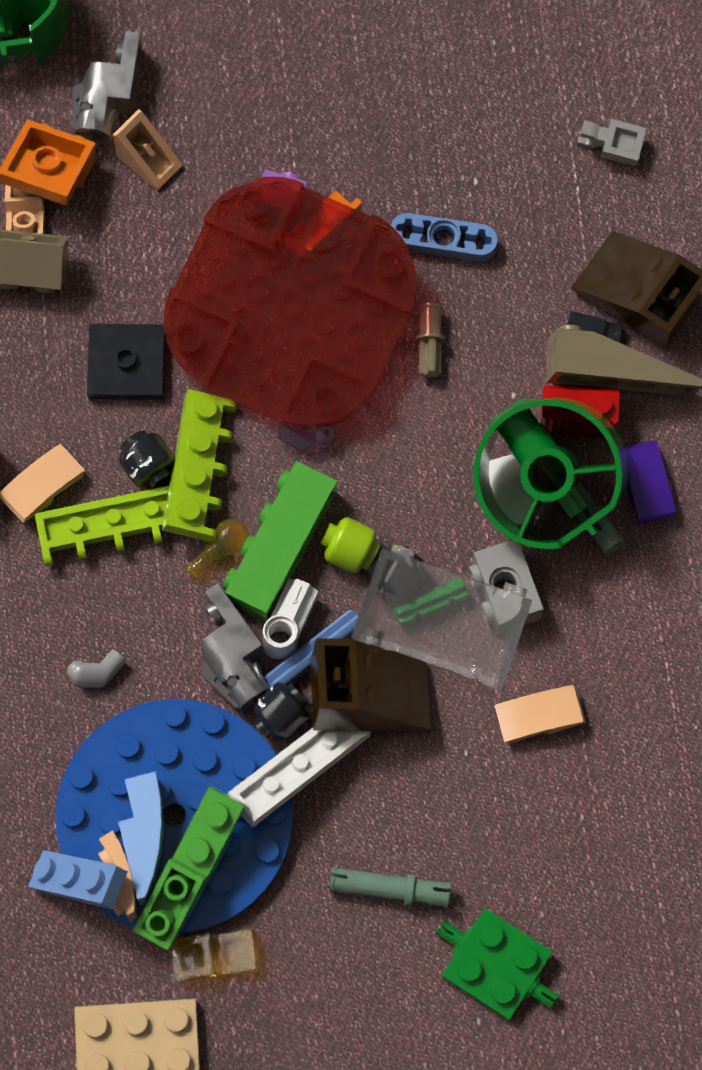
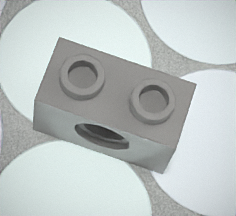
(508, 564)

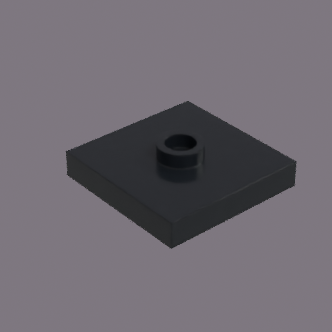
(125, 361)

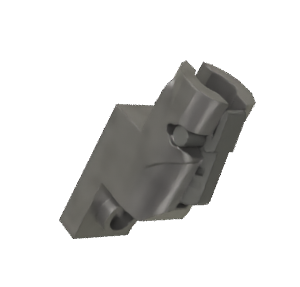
(107, 92)
(231, 654)

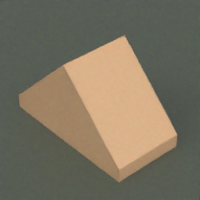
(145, 150)

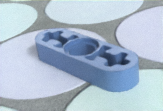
(434, 224)

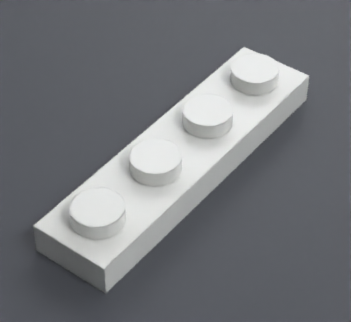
(293, 771)

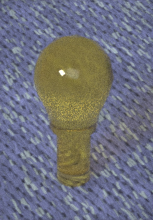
(229, 540)

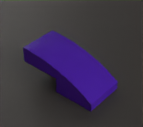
(648, 483)

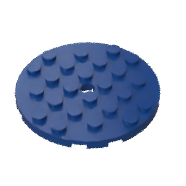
(190, 750)

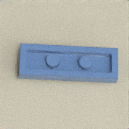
(78, 879)

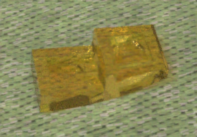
(215, 955)

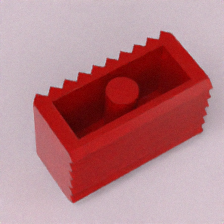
(566, 421)

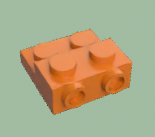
(48, 162)

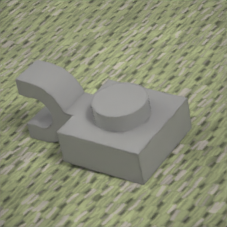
(619, 141)

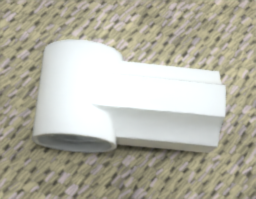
(289, 617)

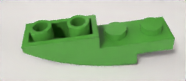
(190, 868)

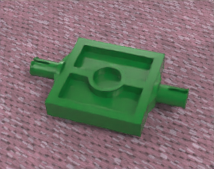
(497, 964)

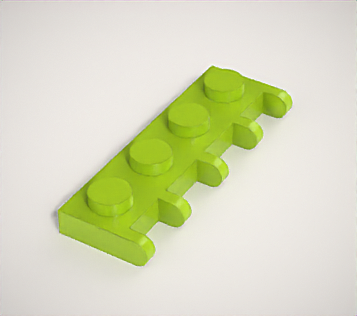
(196, 464)
(101, 522)

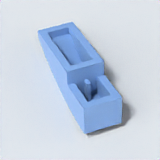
(143, 833)

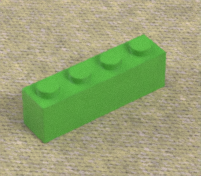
(280, 541)

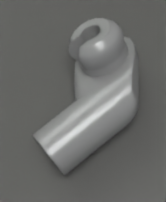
(94, 674)

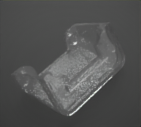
(442, 617)

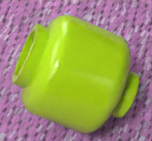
(350, 545)

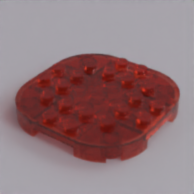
(290, 303)

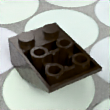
(641, 286)
(367, 688)

